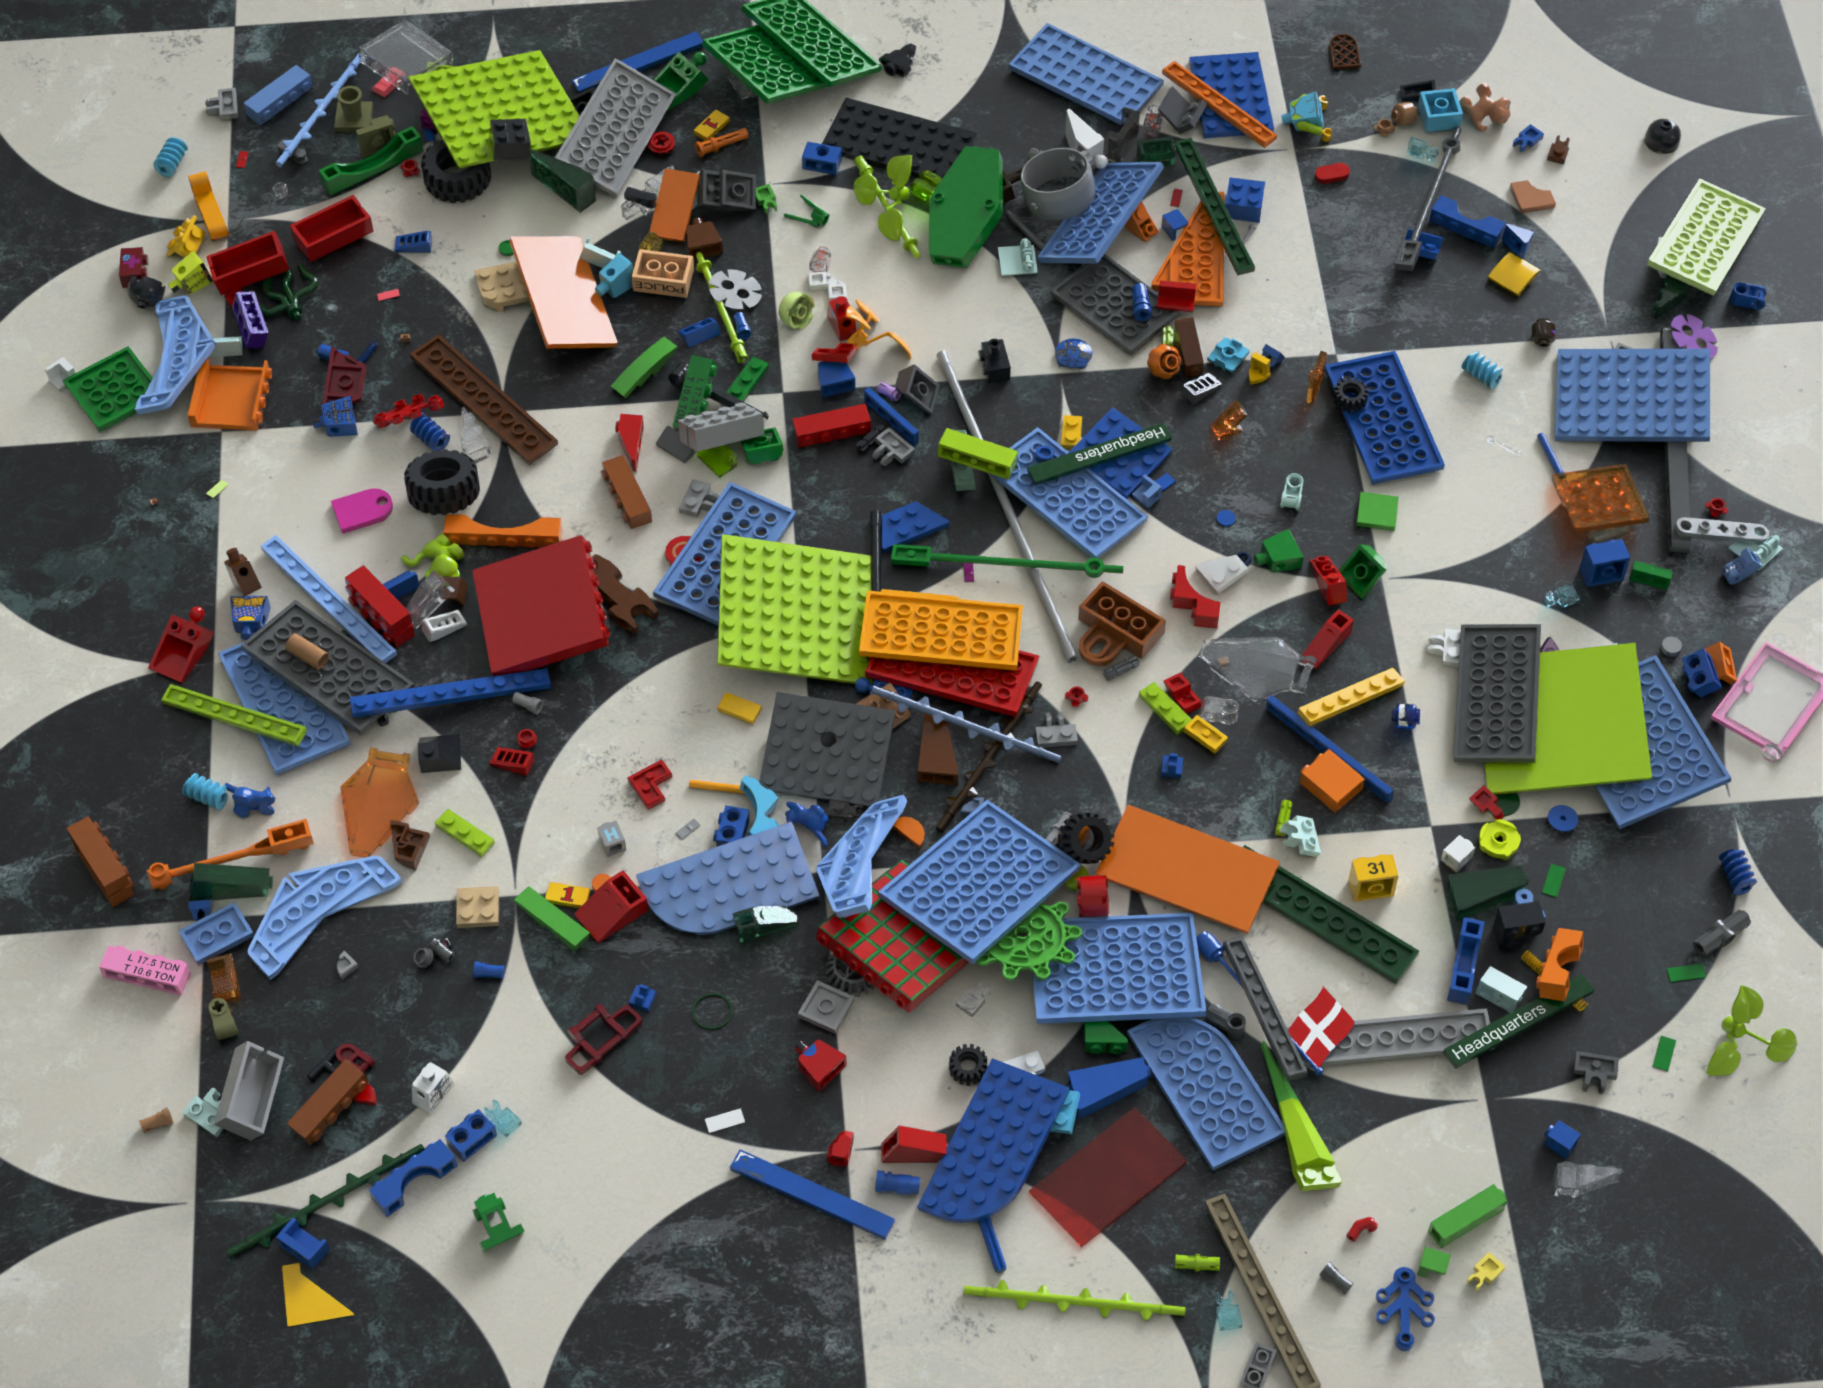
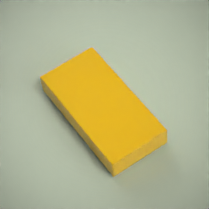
(739, 708)

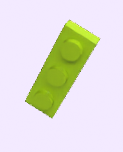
(1165, 707)
(464, 832)

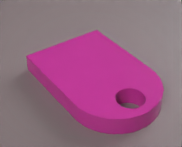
(362, 509)

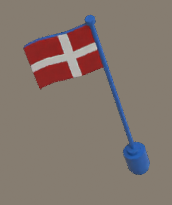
(1315, 1029)

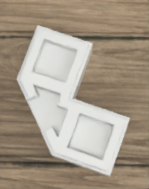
(824, 281)

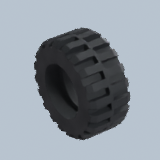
(452, 186)
(442, 482)

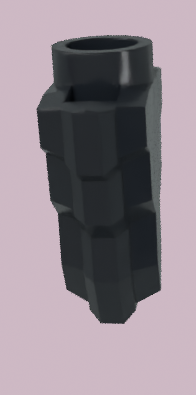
(899, 61)

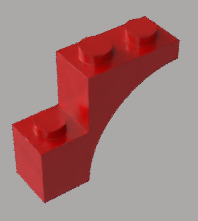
(1185, 597)

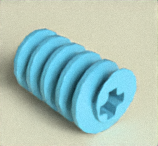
(170, 156)
(1482, 369)
(205, 791)

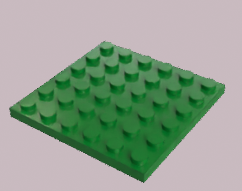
(762, 64)

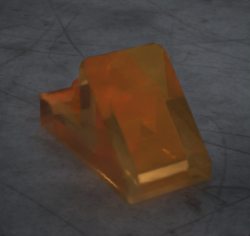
(1228, 422)

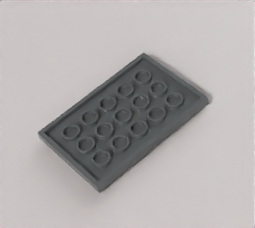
(1104, 300)

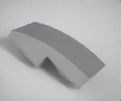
(1258, 1366)

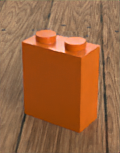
(1331, 780)

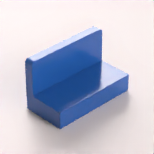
(402, 584)

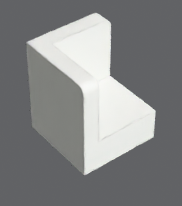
(58, 371)

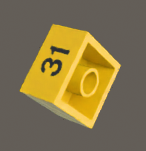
(1373, 877)

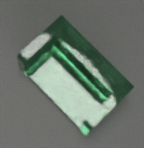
(1157, 150)

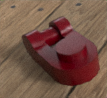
(352, 1054)

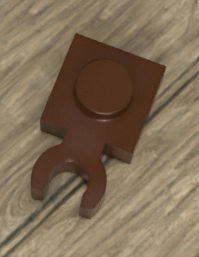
(1558, 151)

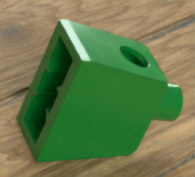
(1280, 553)

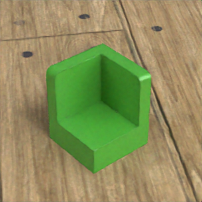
(1433, 1261)

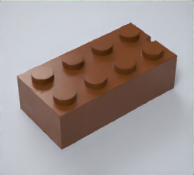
(101, 861)

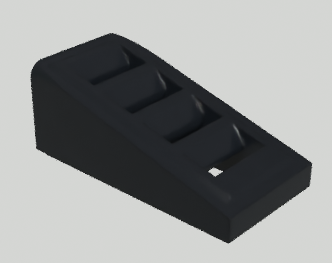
(1420, 86)

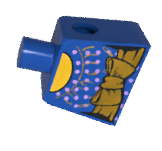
(249, 614)

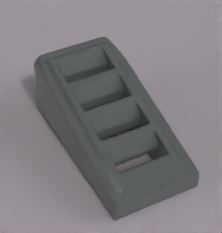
(1194, 397)

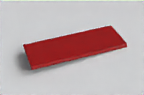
(242, 158)
(1176, 197)

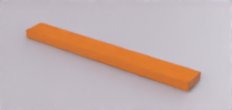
(1219, 104)

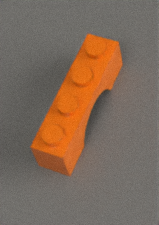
(1554, 979)

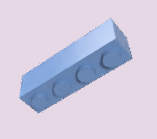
(278, 95)

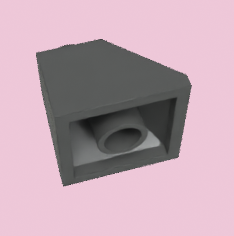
(918, 387)

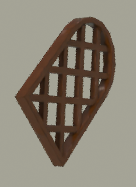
(1355, 47)

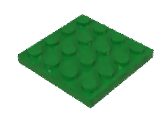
(110, 388)

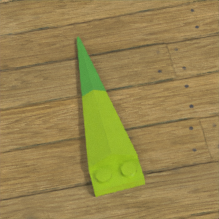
(1309, 1156)

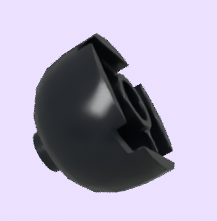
(1663, 136)
(145, 291)

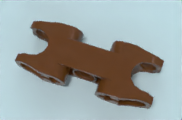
(622, 602)

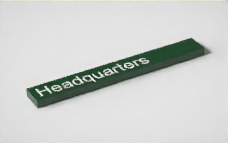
(1099, 454)
(1514, 1023)

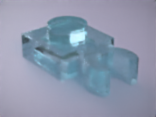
(503, 1120)
(1228, 1314)

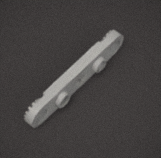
(1733, 531)

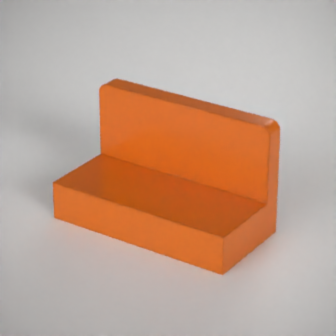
(1723, 662)

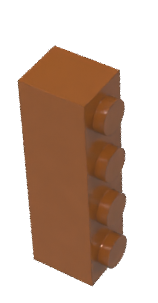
(626, 492)
(328, 1102)

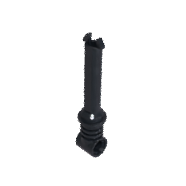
(677, 379)

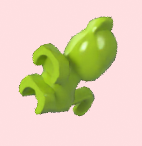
(443, 555)

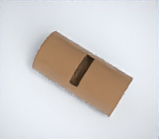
(307, 651)

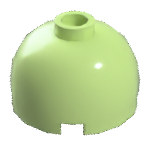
(796, 310)

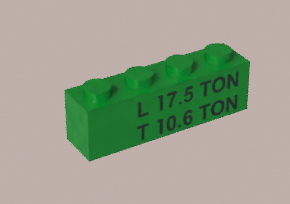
(695, 388)

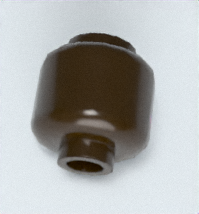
(1543, 332)

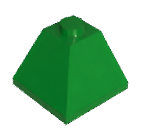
(1363, 569)

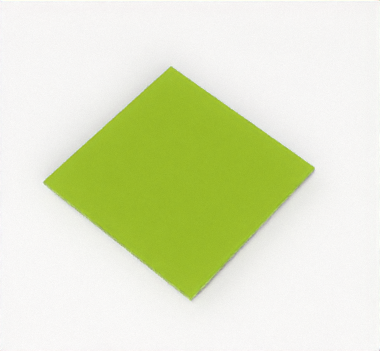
(509, 87)
(792, 609)
(1586, 724)

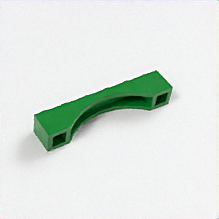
(341, 176)

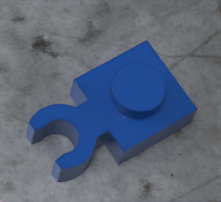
(1528, 136)

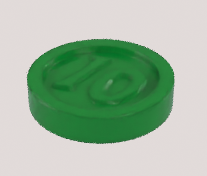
(505, 248)

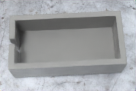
(720, 427)
(249, 1091)

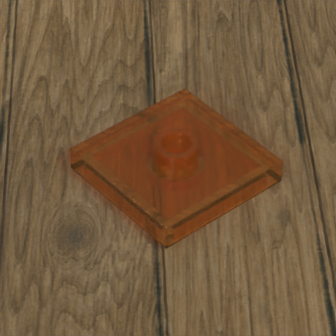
(1316, 377)

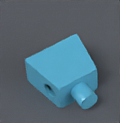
(615, 277)

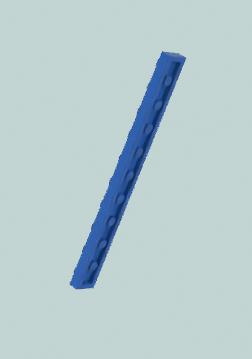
(449, 692)

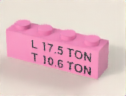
(145, 970)

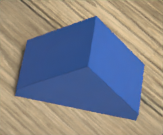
(1517, 239)

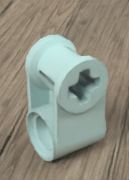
(1292, 494)

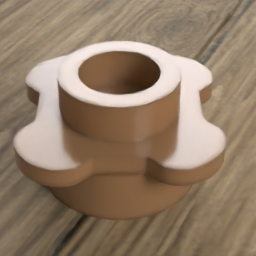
(1384, 127)

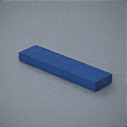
(891, 416)

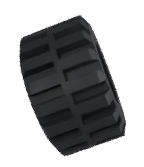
(1101, 834)

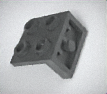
(1179, 112)

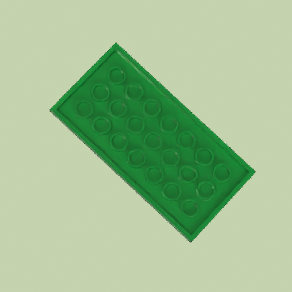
(812, 40)

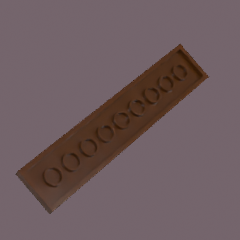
(484, 399)

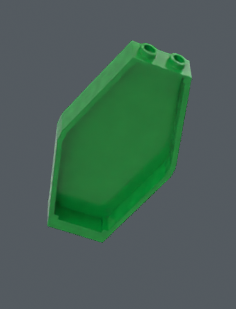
(966, 206)

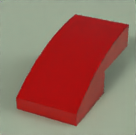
(1181, 692)

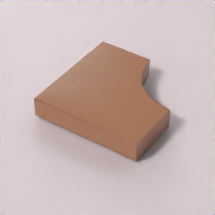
(1530, 198)

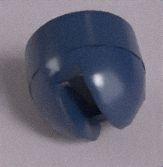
(1243, 555)

